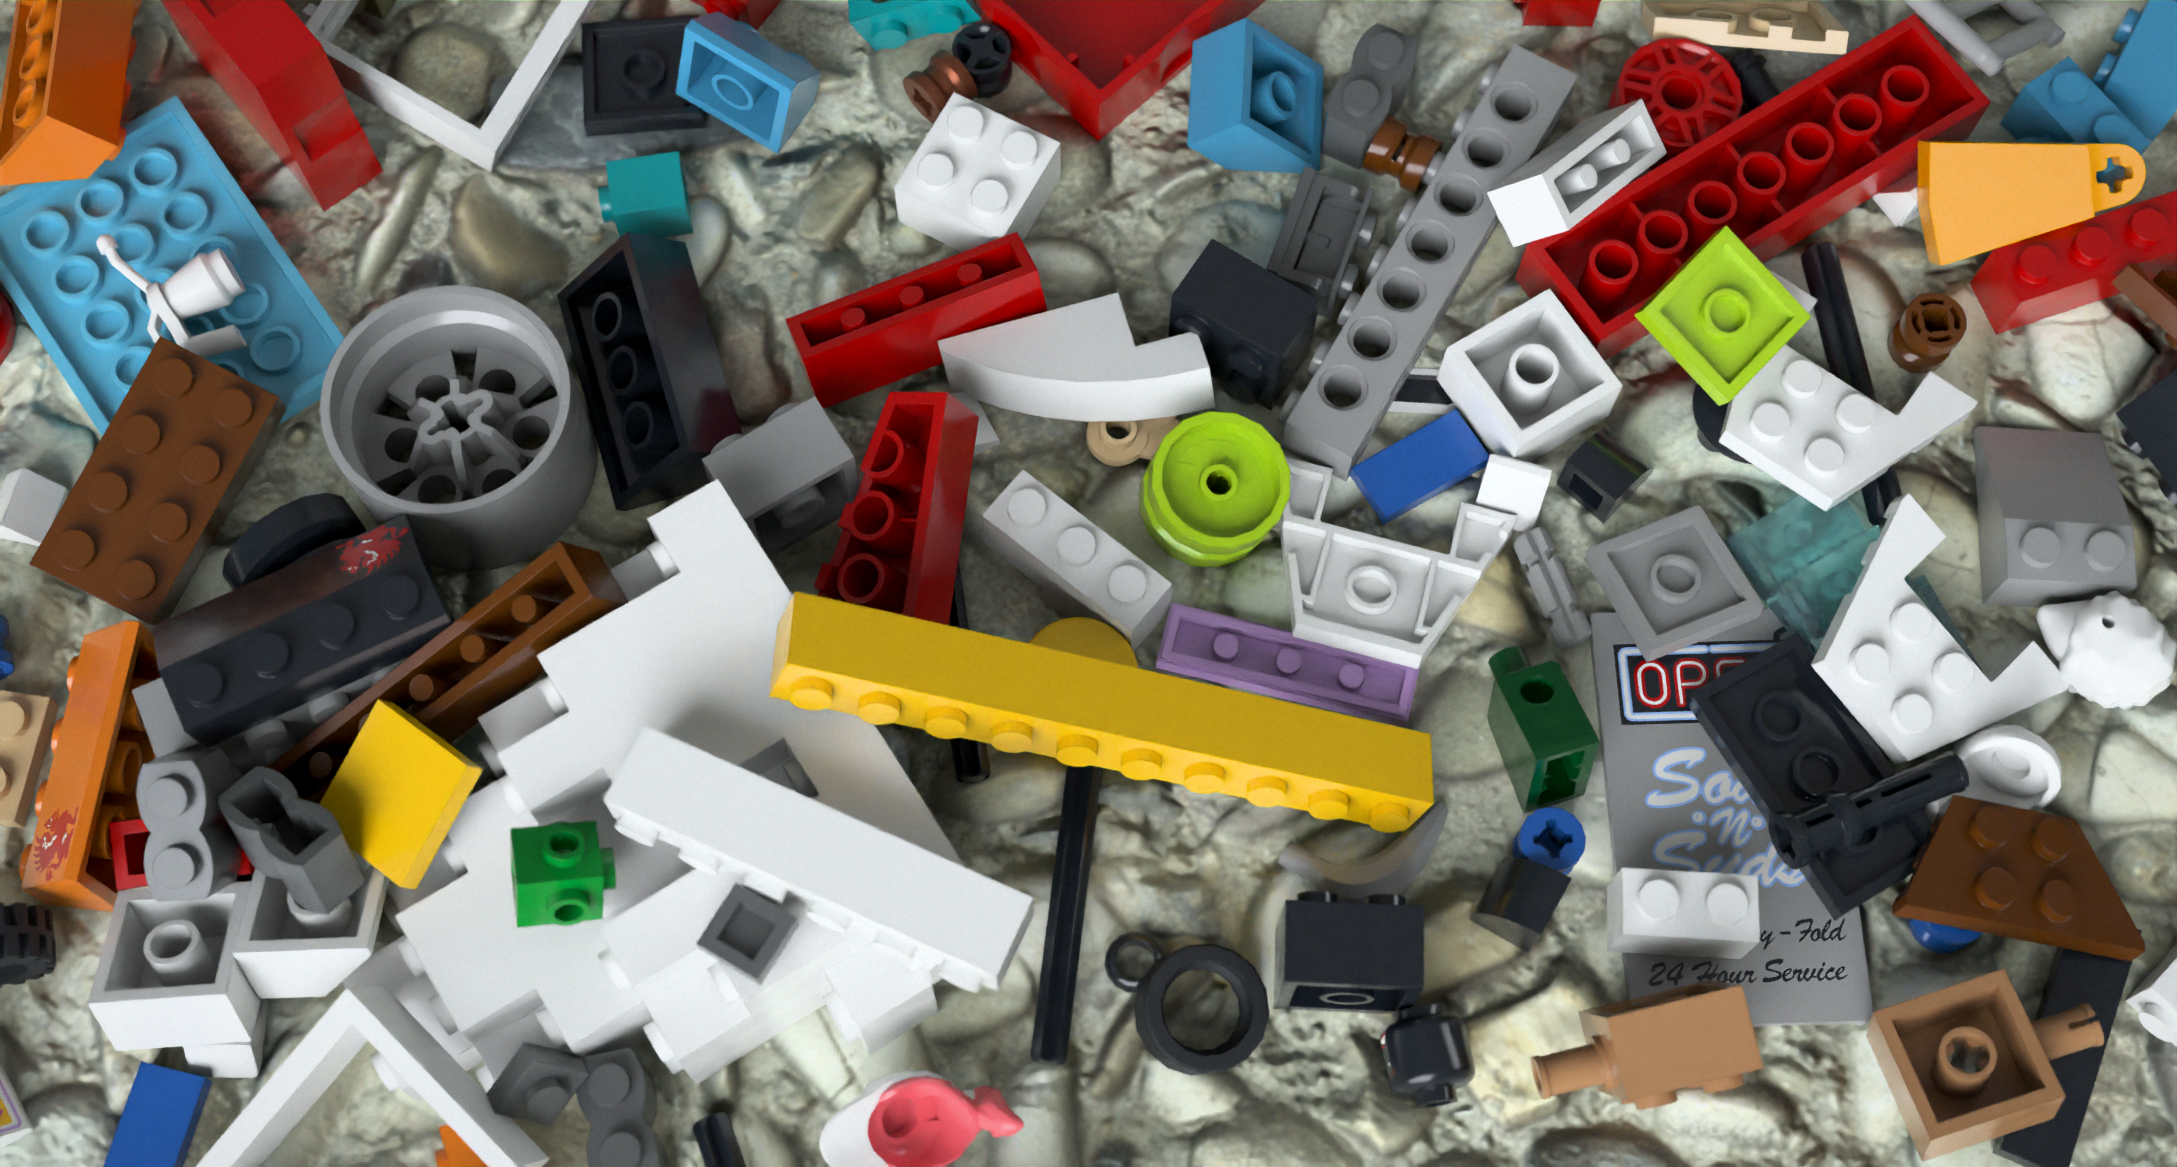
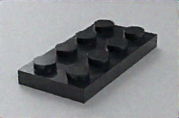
(1795, 741)

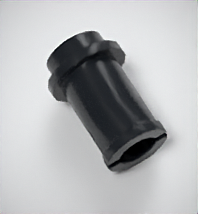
(1755, 81)

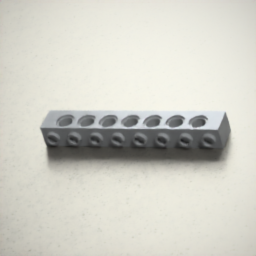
(1337, 436)

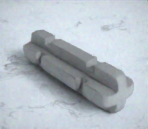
(1552, 588)

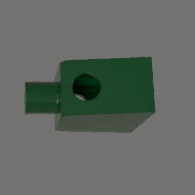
(1539, 730)

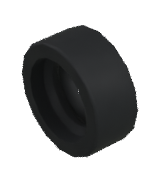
(1251, 1001)

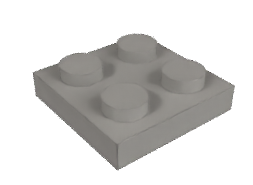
(1673, 583)

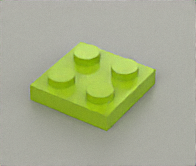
(1722, 315)

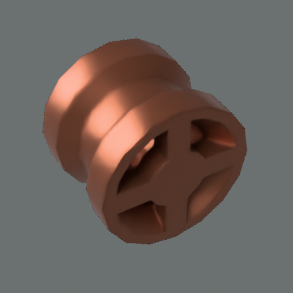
(936, 84)

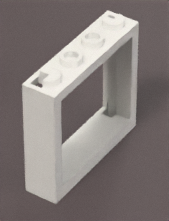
(478, 145)
(351, 1021)

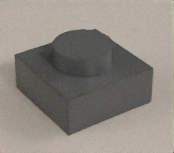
(748, 934)
(537, 1083)

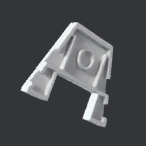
(1825, 433)
(1373, 590)
(1903, 667)

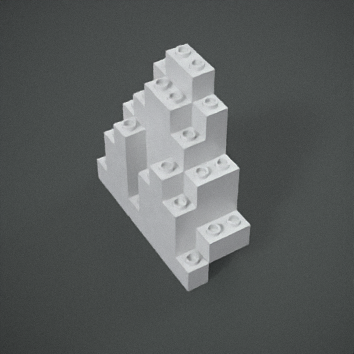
(698, 666)

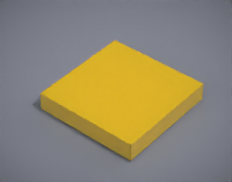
(399, 793)

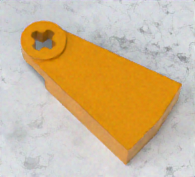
(2004, 192)

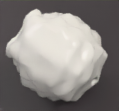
(2108, 649)

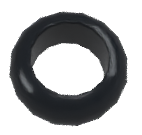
(1121, 942)

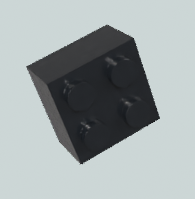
(1248, 323)
(1348, 954)

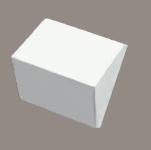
(29, 506)

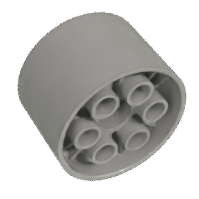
(411, 357)

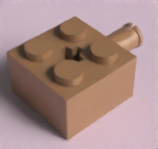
(1984, 1028)
(1658, 1045)

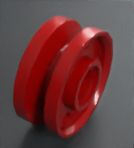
(1685, 76)

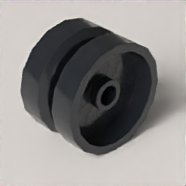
(289, 536)

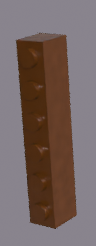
(471, 662)

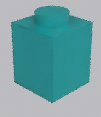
(647, 196)

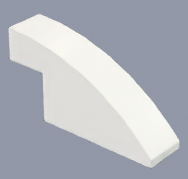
(1079, 366)

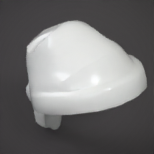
(2007, 768)

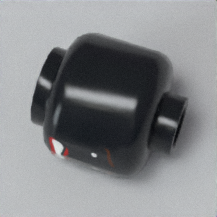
(1427, 1055)

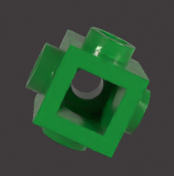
(559, 873)

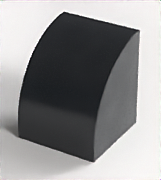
(1603, 474)
(1520, 901)

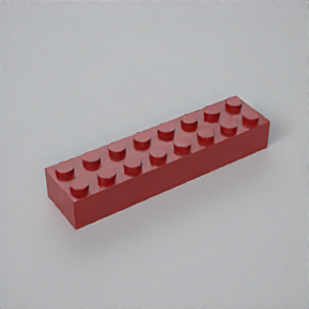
(1763, 176)

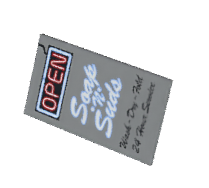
(1685, 810)

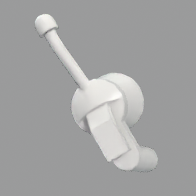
(196, 288)

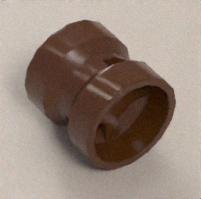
(1402, 162)
(1926, 333)

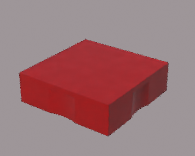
(1107, 54)
(283, 88)

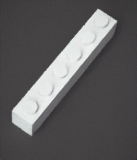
(820, 859)

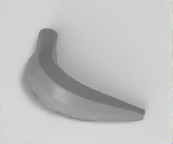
(1380, 874)

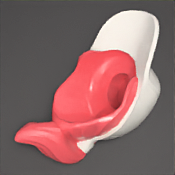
(913, 1122)

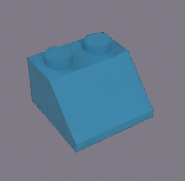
(745, 79)
(1255, 101)

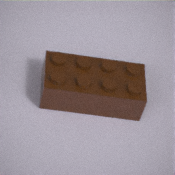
(160, 483)

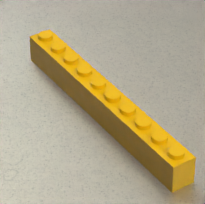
(1098, 714)

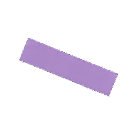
(1284, 666)

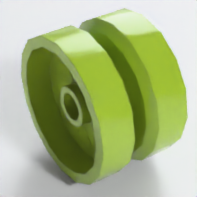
(1206, 455)

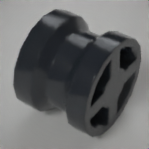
(981, 44)

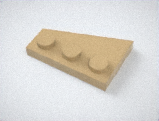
(1748, 23)

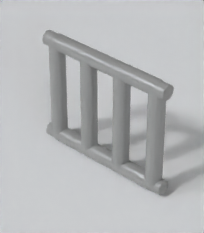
(1991, 55)

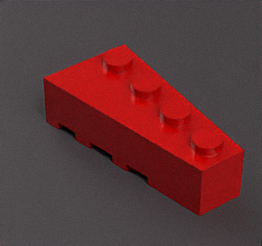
(908, 512)

